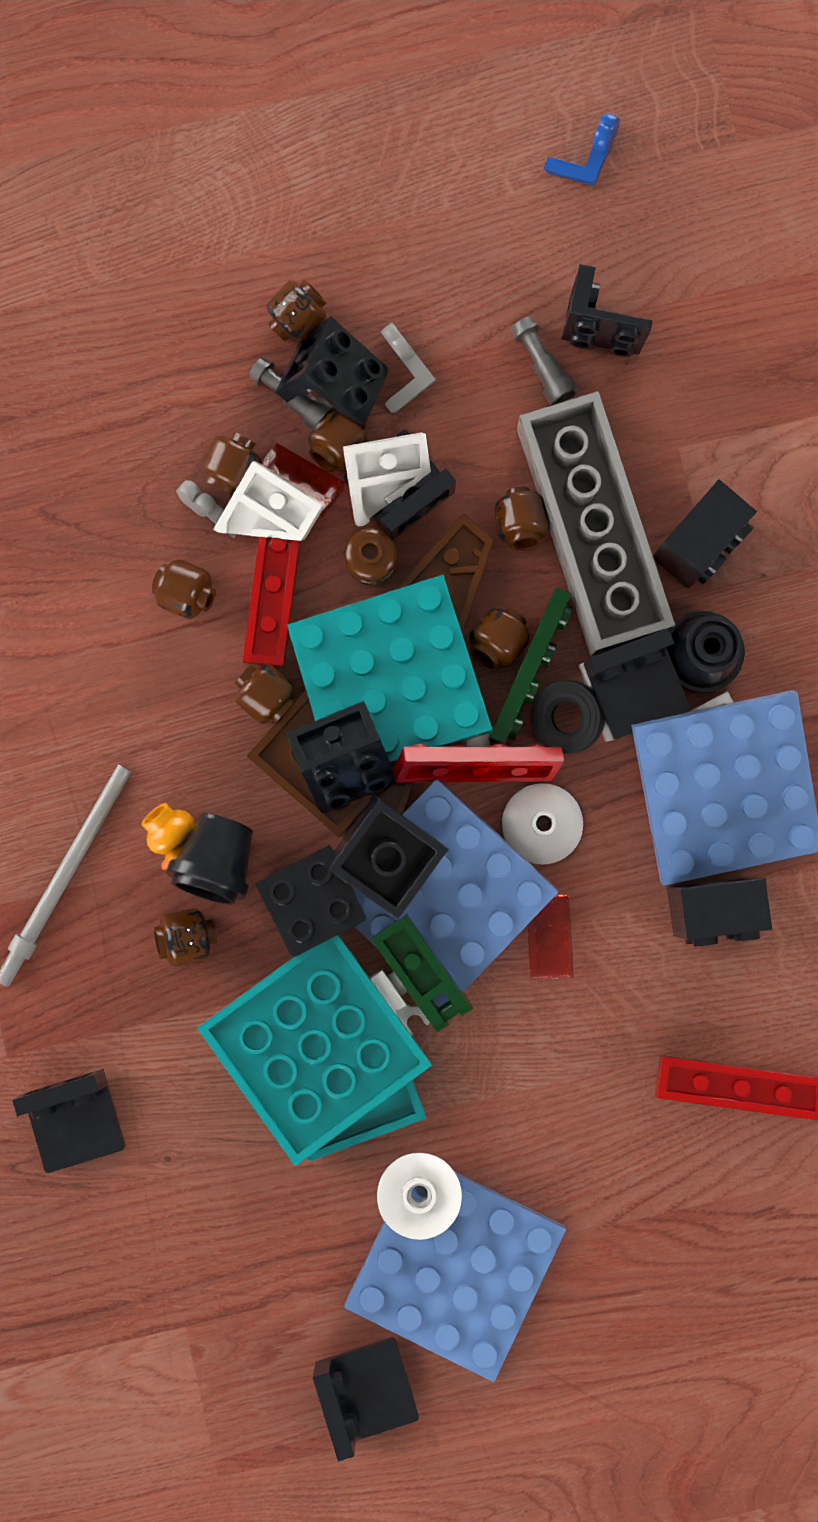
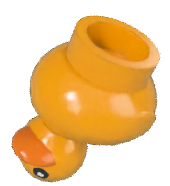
(167, 830)

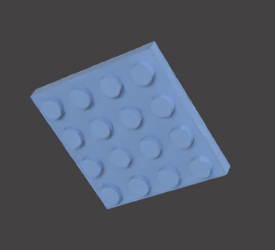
(727, 787)
(474, 895)
(463, 1287)

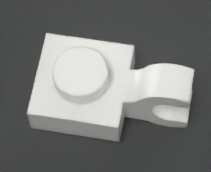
(393, 991)

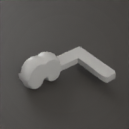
(423, 377)
(200, 502)

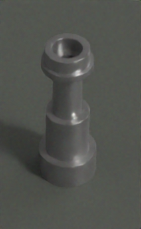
(557, 384)
(307, 407)

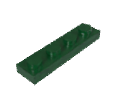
(538, 653)

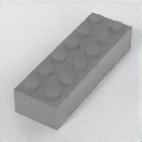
(594, 523)

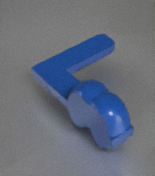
(602, 145)

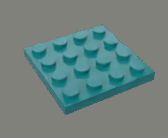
(400, 659)
(314, 1047)

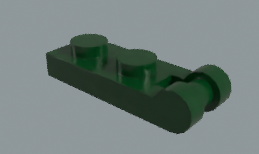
(421, 971)

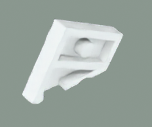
(384, 471)
(269, 507)

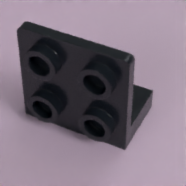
(599, 328)
(336, 369)
(416, 501)
(637, 683)
(342, 757)
(310, 903)
(72, 1120)
(364, 1394)

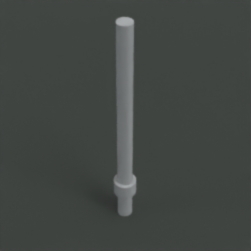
(24, 944)

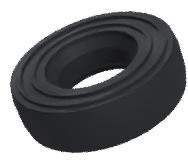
(543, 716)

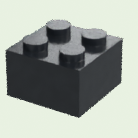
(712, 526)
(386, 857)
(718, 909)

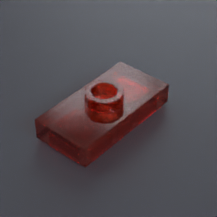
(304, 475)
(551, 941)

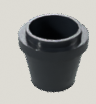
(694, 666)
(214, 860)

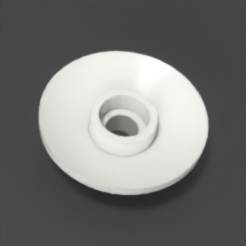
(520, 823)
(421, 1217)

